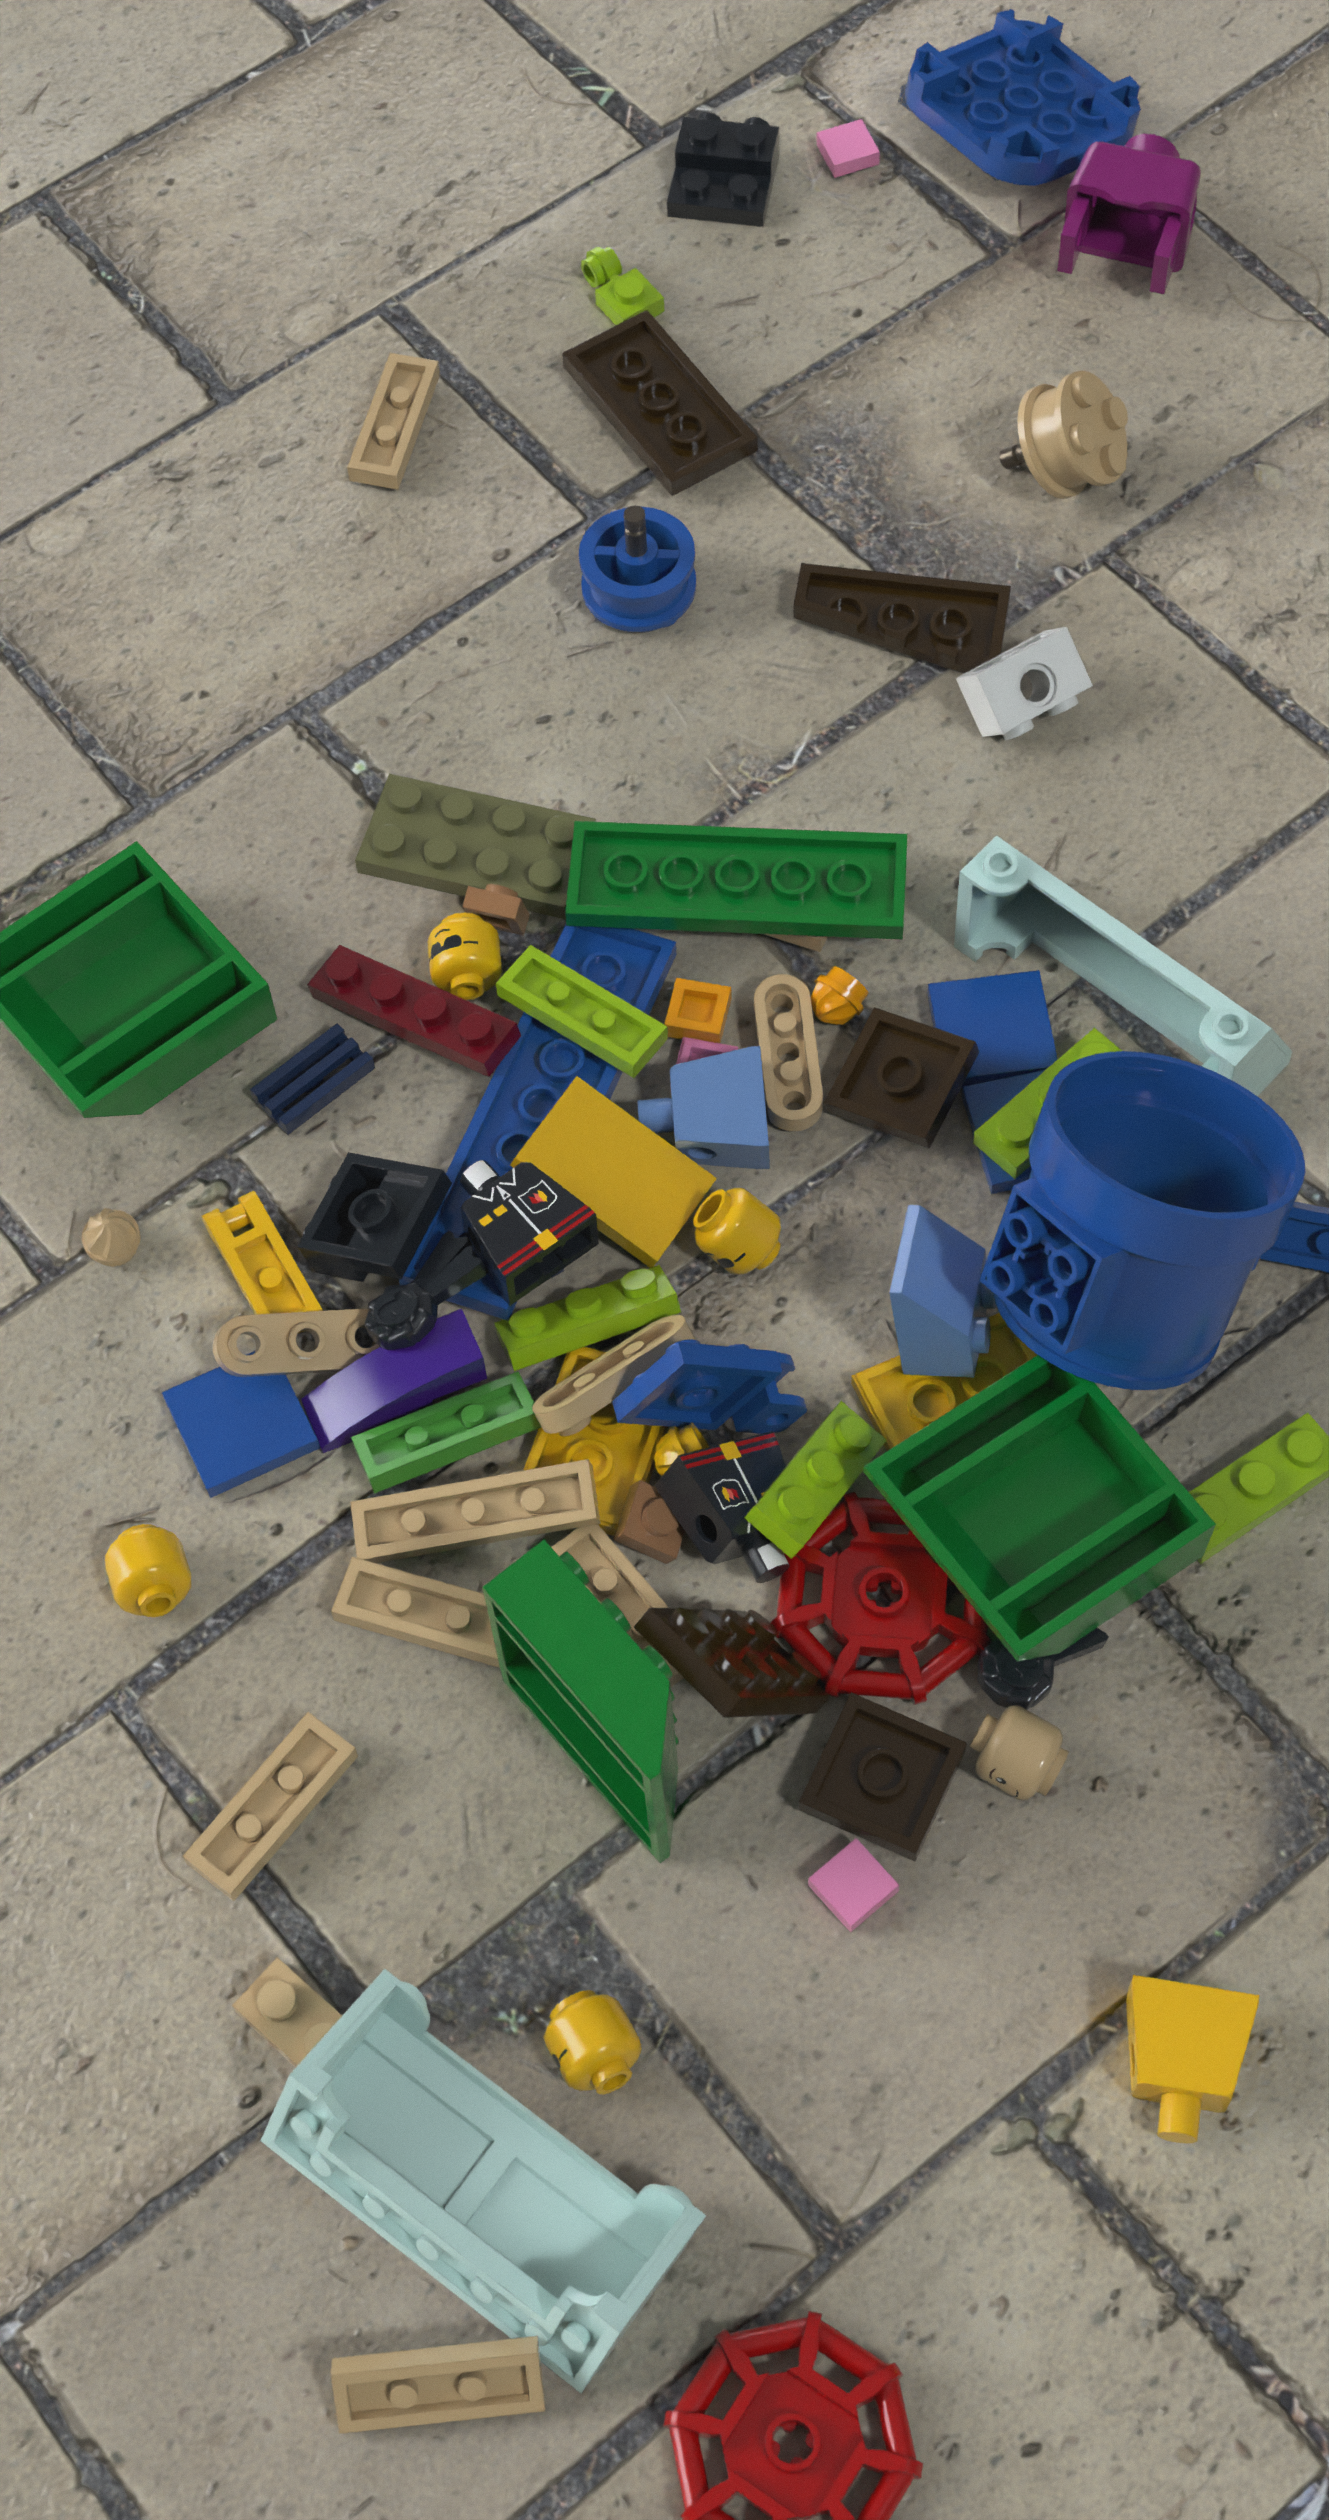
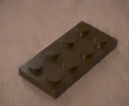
(660, 402)
(734, 1661)

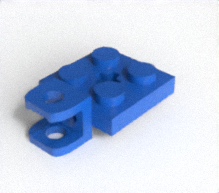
(711, 1385)

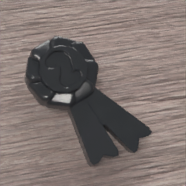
(409, 1311)
(1029, 1680)

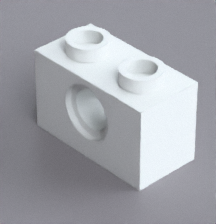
(995, 691)

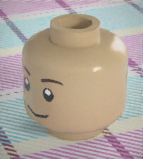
(1019, 1752)

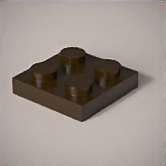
(902, 1077)
(882, 1776)

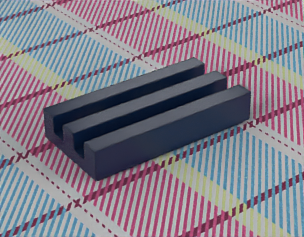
(306, 1072)

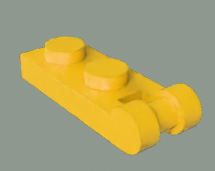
(259, 1258)

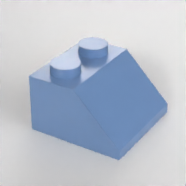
(939, 1298)

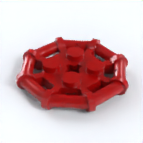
(862, 1624)
(782, 2402)

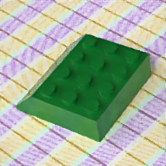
(126, 988)
(1043, 1507)
(590, 1686)

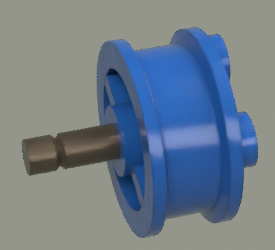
(637, 569)

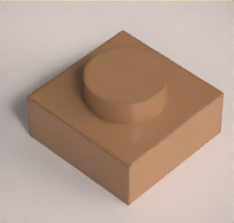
(498, 907)
(649, 1524)

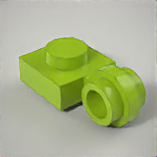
(620, 295)

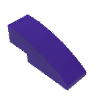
(394, 1382)

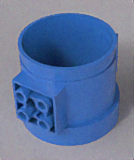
(1140, 1217)

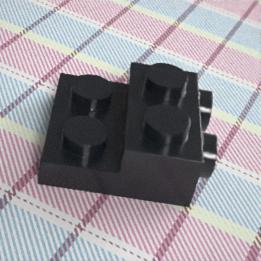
(724, 170)
(373, 1217)

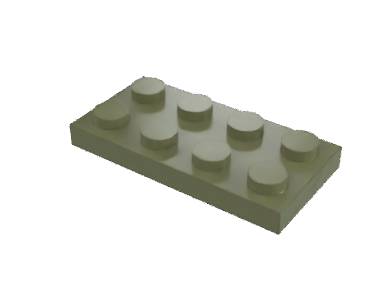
(472, 839)

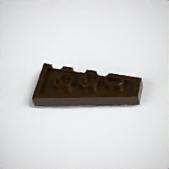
(919, 616)

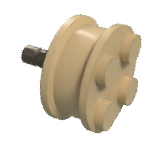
(1070, 435)

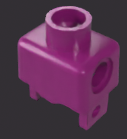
(1132, 207)

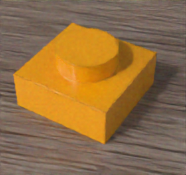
(698, 1010)

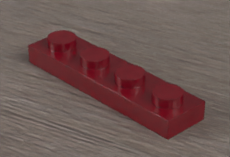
(414, 1010)

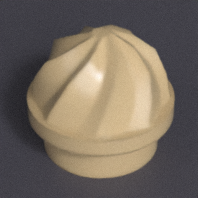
(111, 1237)

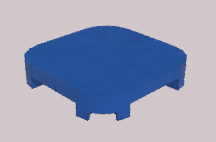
(1020, 100)

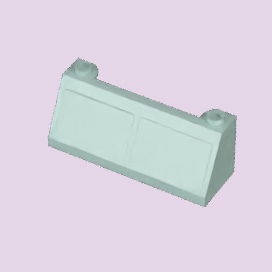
(1015, 902)
(476, 2183)

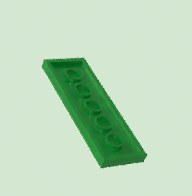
(737, 880)

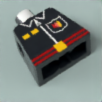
(524, 1226)
(716, 1490)

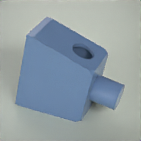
(715, 1110)

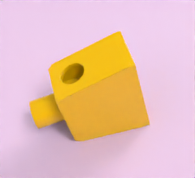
(1186, 2049)

